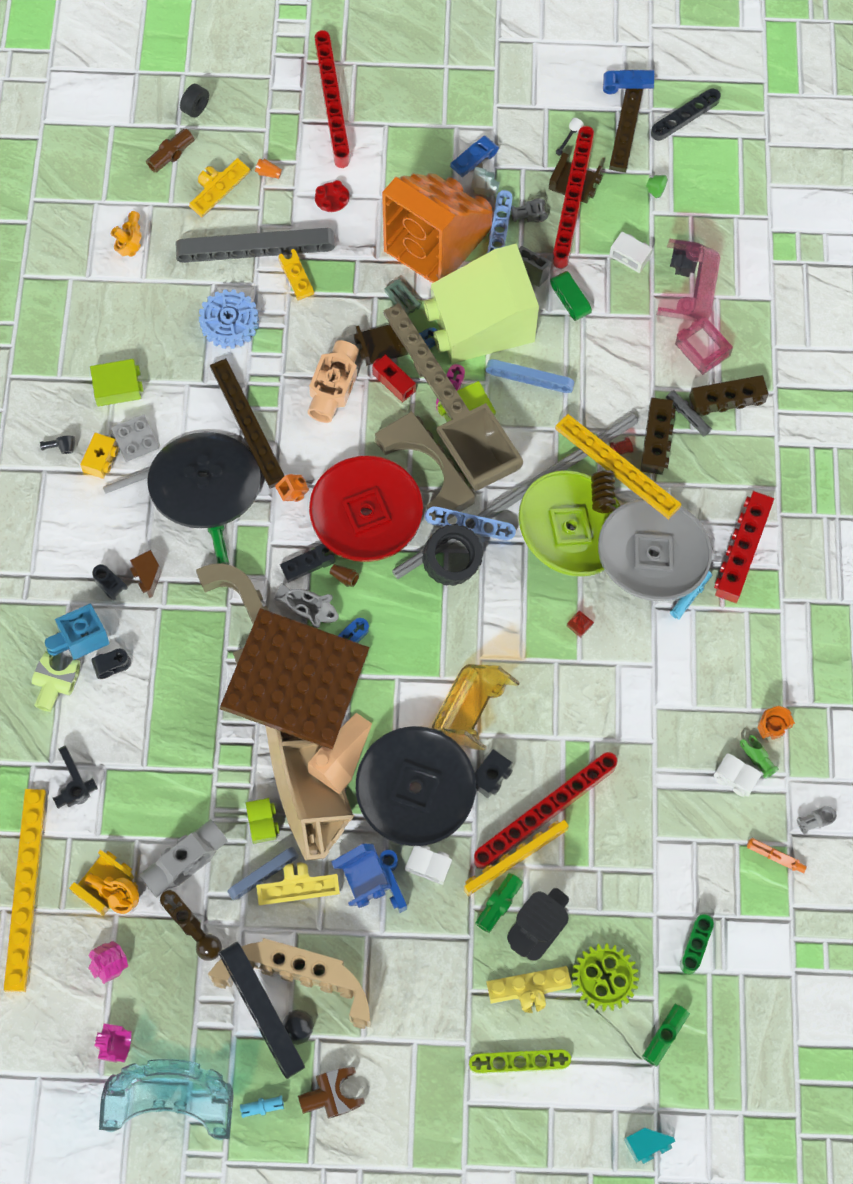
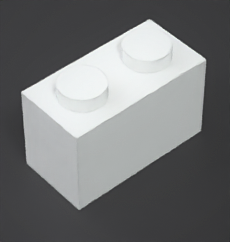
(630, 252)

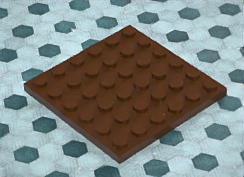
(295, 678)

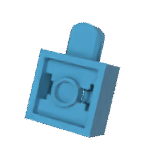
(72, 627)

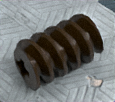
(602, 491)

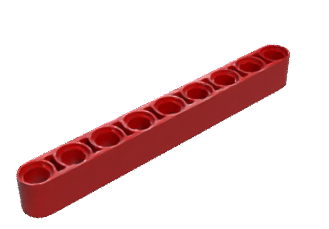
(332, 106)
(573, 203)
(551, 802)

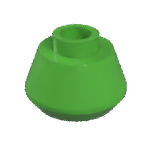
(657, 185)

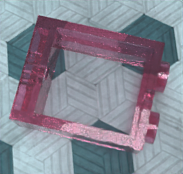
(703, 365)

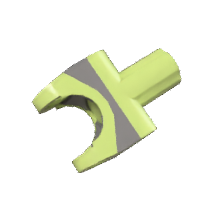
(53, 681)

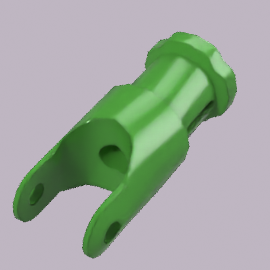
(759, 756)

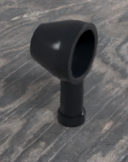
(64, 443)

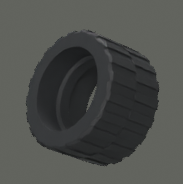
(463, 535)

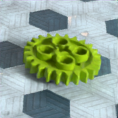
(588, 985)

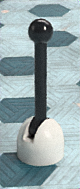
(574, 127)

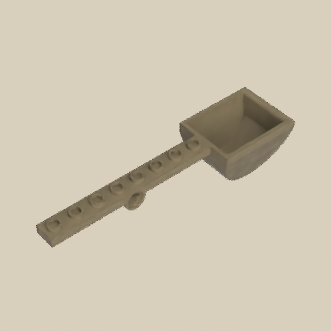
(470, 436)

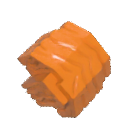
(775, 722)

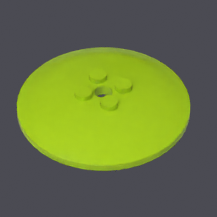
(543, 516)

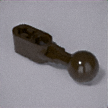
(206, 945)

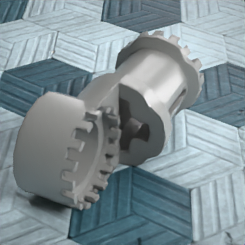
(815, 819)

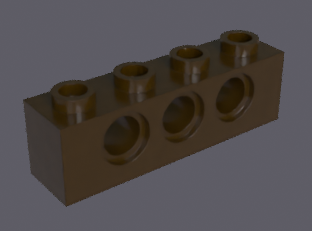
(753, 385)
(657, 409)

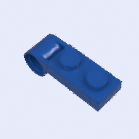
(627, 80)
(474, 155)
(397, 898)

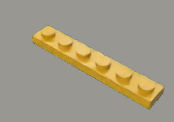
(508, 861)

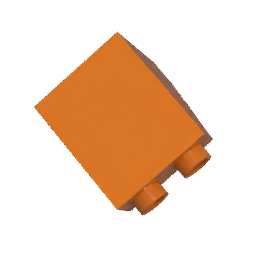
(432, 223)

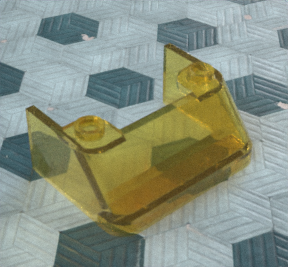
(468, 700)

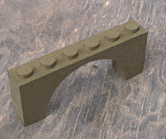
(410, 434)

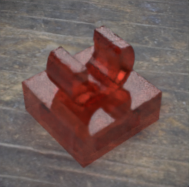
(580, 624)

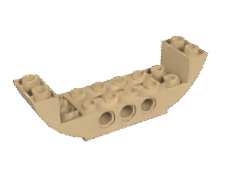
(335, 978)

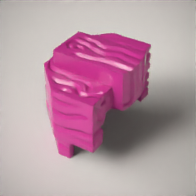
(107, 961)
(113, 1043)

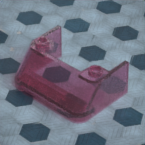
(702, 302)

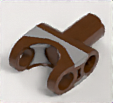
(329, 1094)

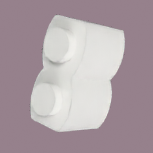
(737, 775)
(429, 864)

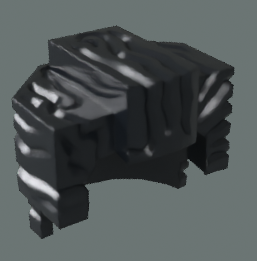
(682, 263)

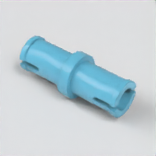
(262, 1106)

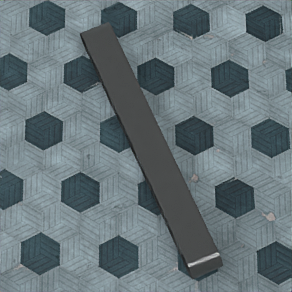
(254, 245)

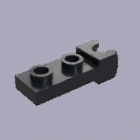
(307, 563)

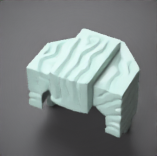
(484, 182)

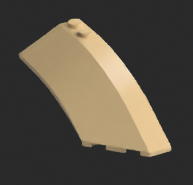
(311, 807)

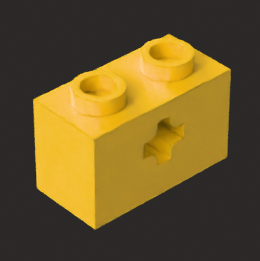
(99, 455)

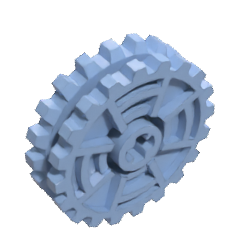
(228, 319)

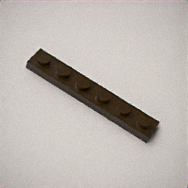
(625, 130)

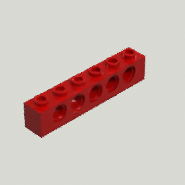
(756, 503)

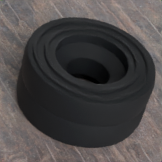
(194, 100)

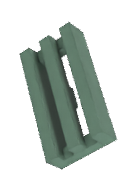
(416, 304)

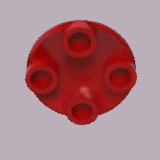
(332, 196)

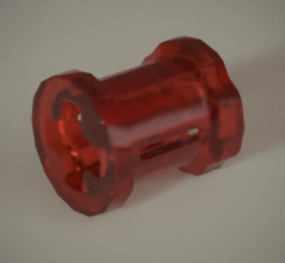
(623, 446)

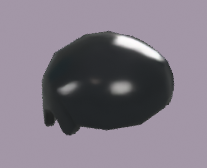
(298, 1026)

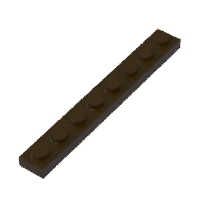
(247, 422)

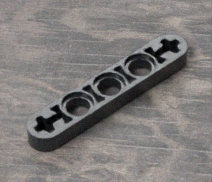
(688, 107)

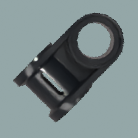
(110, 584)
(109, 663)

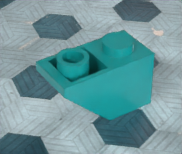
(647, 1142)

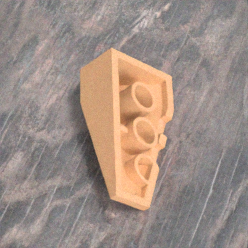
(338, 765)

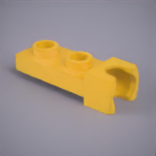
(296, 275)

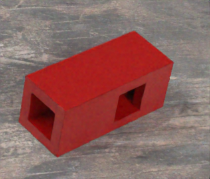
(393, 378)

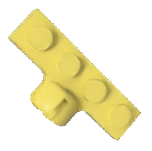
(297, 886)
(529, 987)

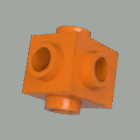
(292, 487)

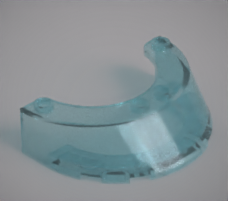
(171, 1087)

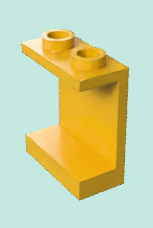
(103, 867)

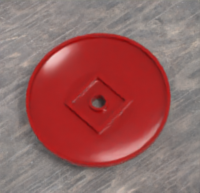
(363, 484)

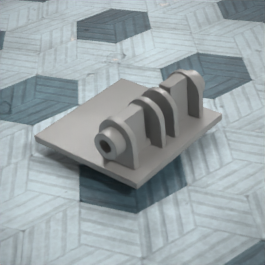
(134, 438)

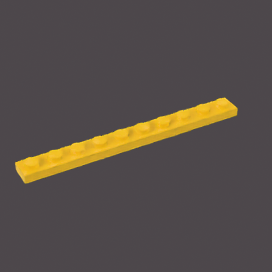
(25, 891)

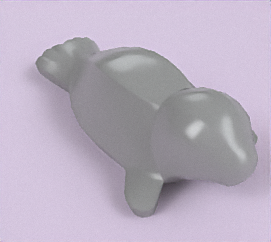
(308, 605)

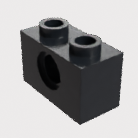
(497, 763)

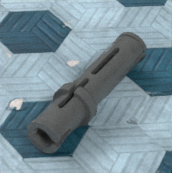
(684, 408)

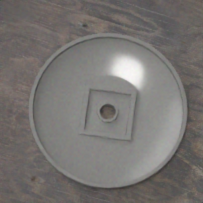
(680, 544)

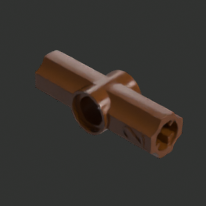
(170, 150)

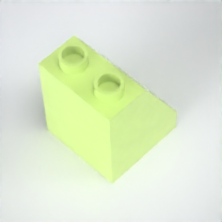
(484, 306)

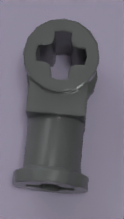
(530, 211)

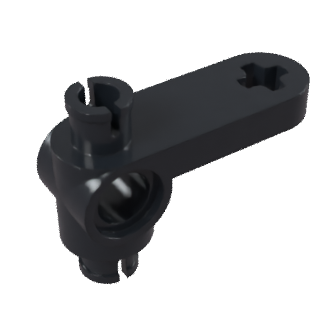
(66, 795)

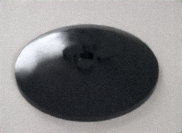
(208, 500)
(420, 757)

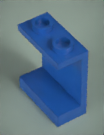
(363, 874)

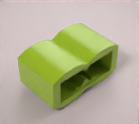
(261, 820)

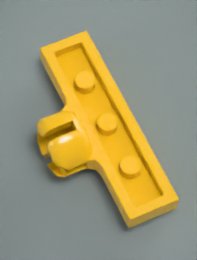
(217, 185)

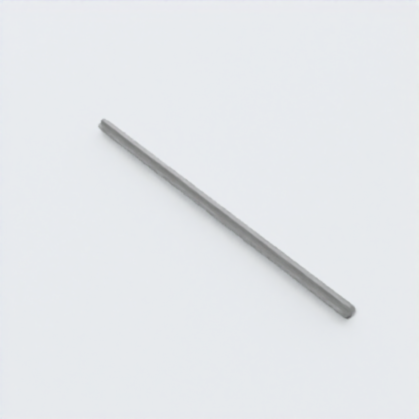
(517, 494)

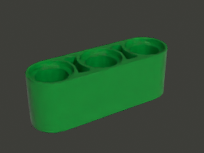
(570, 295)
(696, 934)

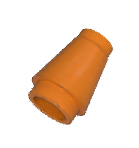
(267, 169)

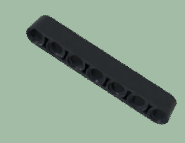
(261, 1010)

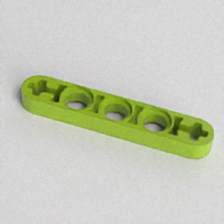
(529, 1057)

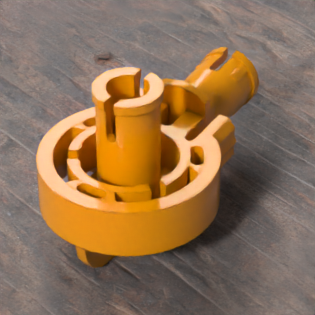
(128, 238)
(118, 900)

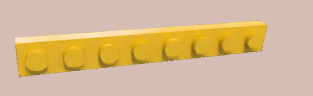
(623, 470)

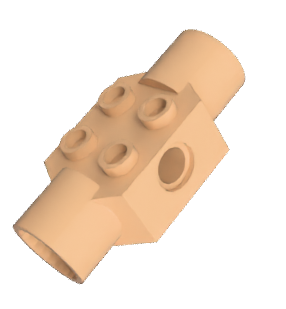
(333, 381)

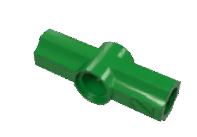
(499, 903)
(659, 1046)

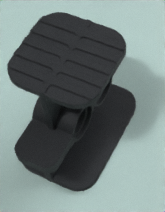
(539, 924)

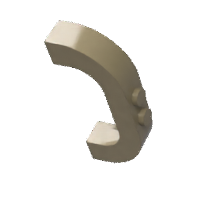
(225, 575)

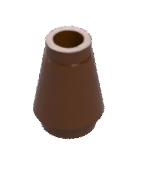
(345, 575)

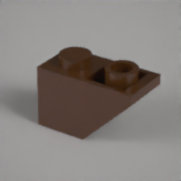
(147, 570)

